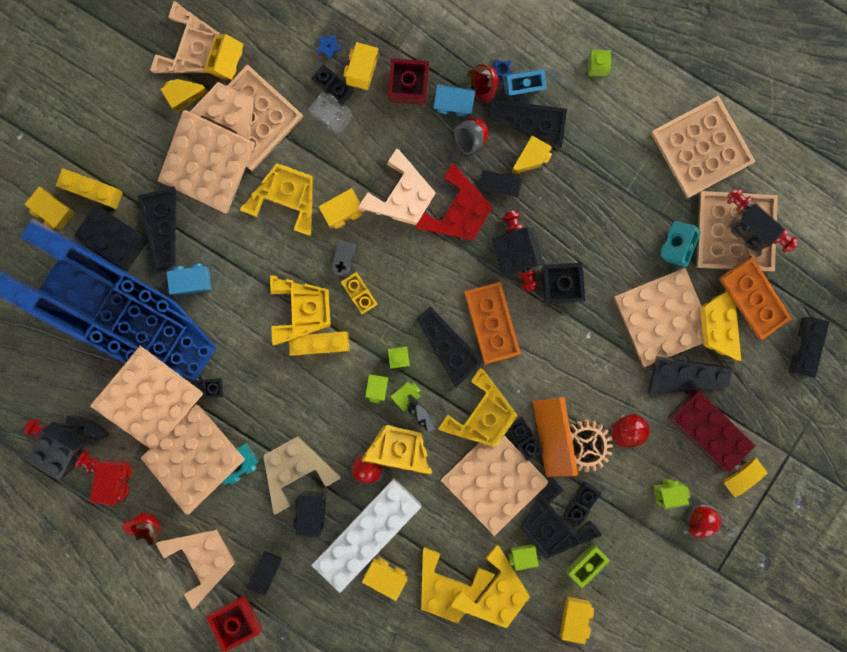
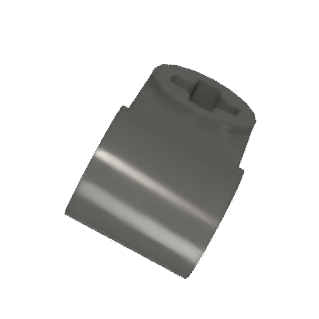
(344, 254)

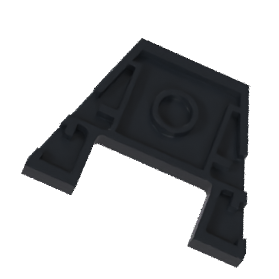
(549, 530)

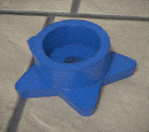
(328, 41)
(502, 65)

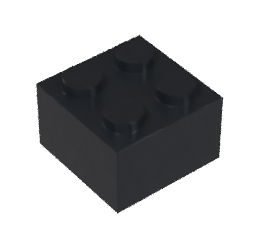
(563, 283)
(310, 513)

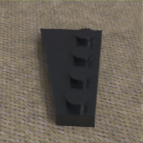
(535, 120)
(159, 218)
(451, 350)
(683, 375)

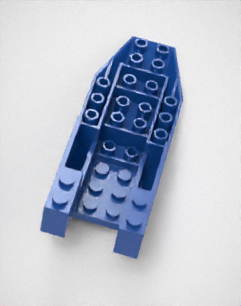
(107, 306)

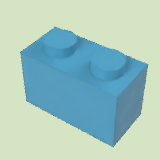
(524, 81)
(454, 99)
(188, 280)

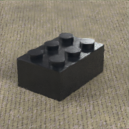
(111, 237)

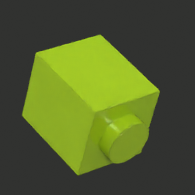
(599, 62)
(398, 357)
(376, 388)
(401, 396)
(523, 557)

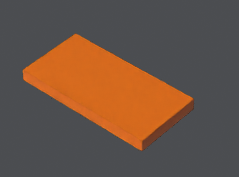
(755, 298)
(492, 323)
(555, 437)

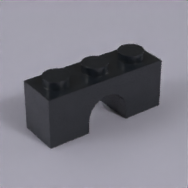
(813, 336)

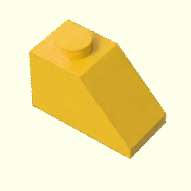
(182, 93)
(532, 156)

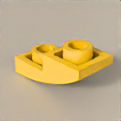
(358, 292)
(745, 478)

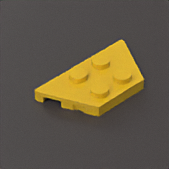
(721, 326)
(398, 449)

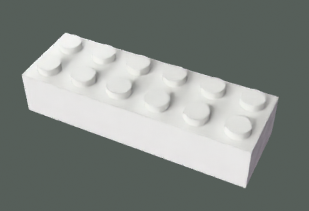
(366, 535)

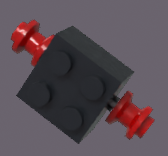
(757, 226)
(518, 251)
(58, 449)

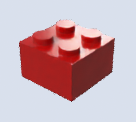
(111, 482)
(234, 623)

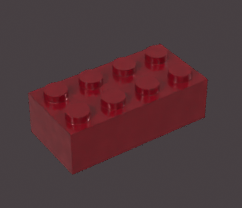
(711, 431)

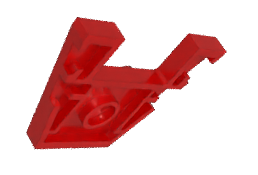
(465, 213)

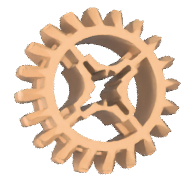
(591, 438)

